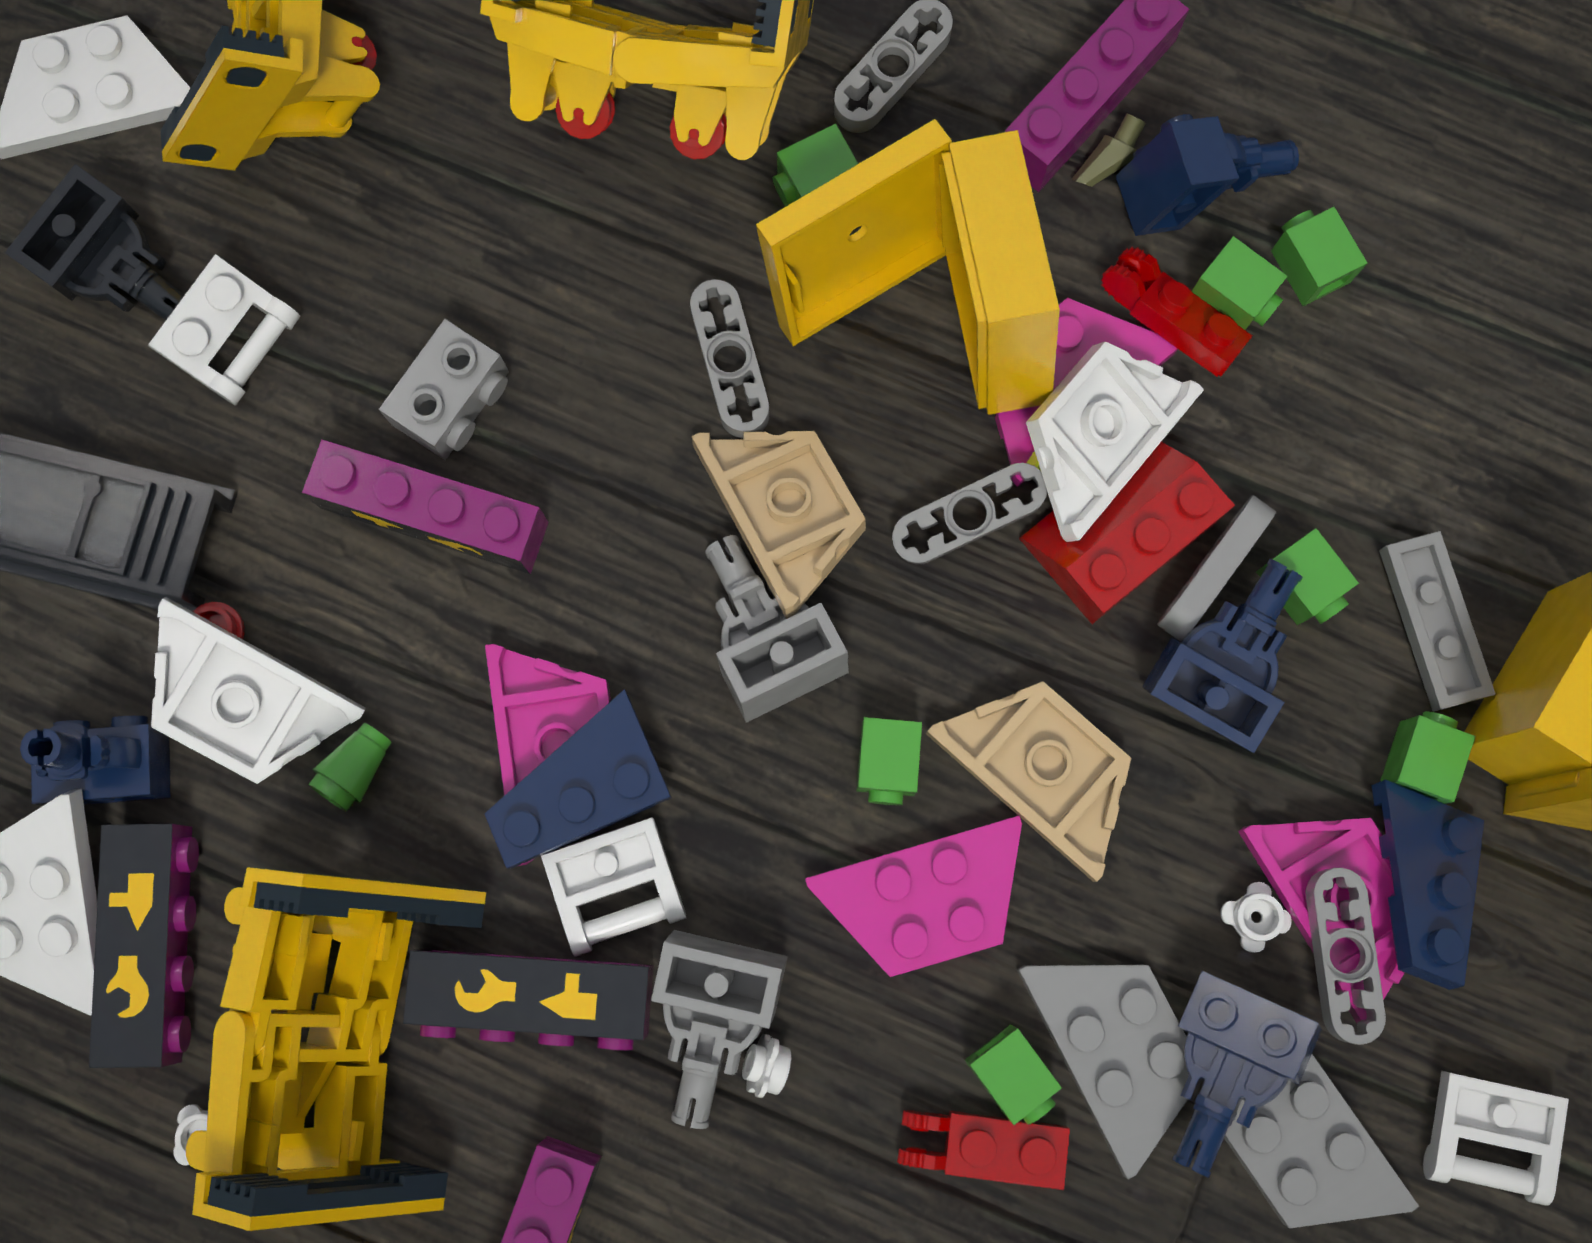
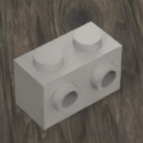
(446, 390)

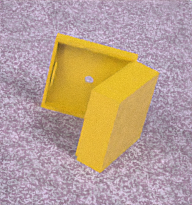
(914, 208)
(1540, 719)

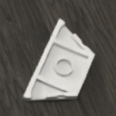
(85, 87)
(1102, 430)
(237, 698)
(49, 903)

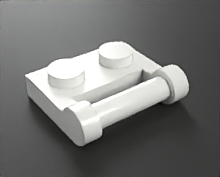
(208, 318)
(608, 867)
(1502, 1118)

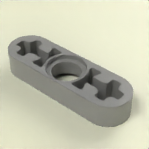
(894, 42)
(733, 318)
(1002, 484)
(1216, 568)
(1338, 1001)

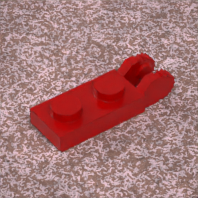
(1174, 311)
(991, 1148)

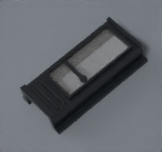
(102, 523)

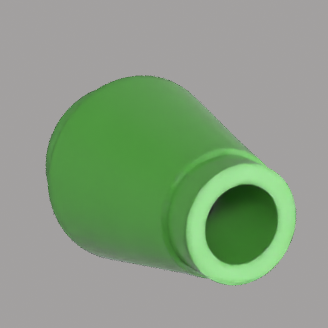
(350, 767)

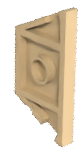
(785, 507)
(1045, 768)

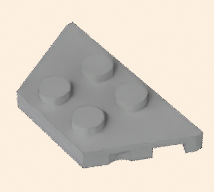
(1118, 1049)
(1316, 1157)

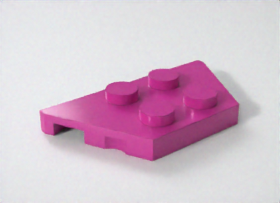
(1077, 332)
(537, 709)
(1299, 850)
(927, 898)

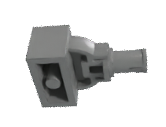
(762, 652)
(716, 1000)

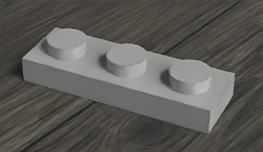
(1436, 621)

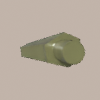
(1111, 153)

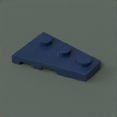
(581, 787)
(1434, 881)

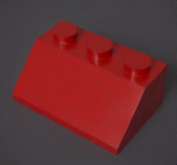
(1138, 533)

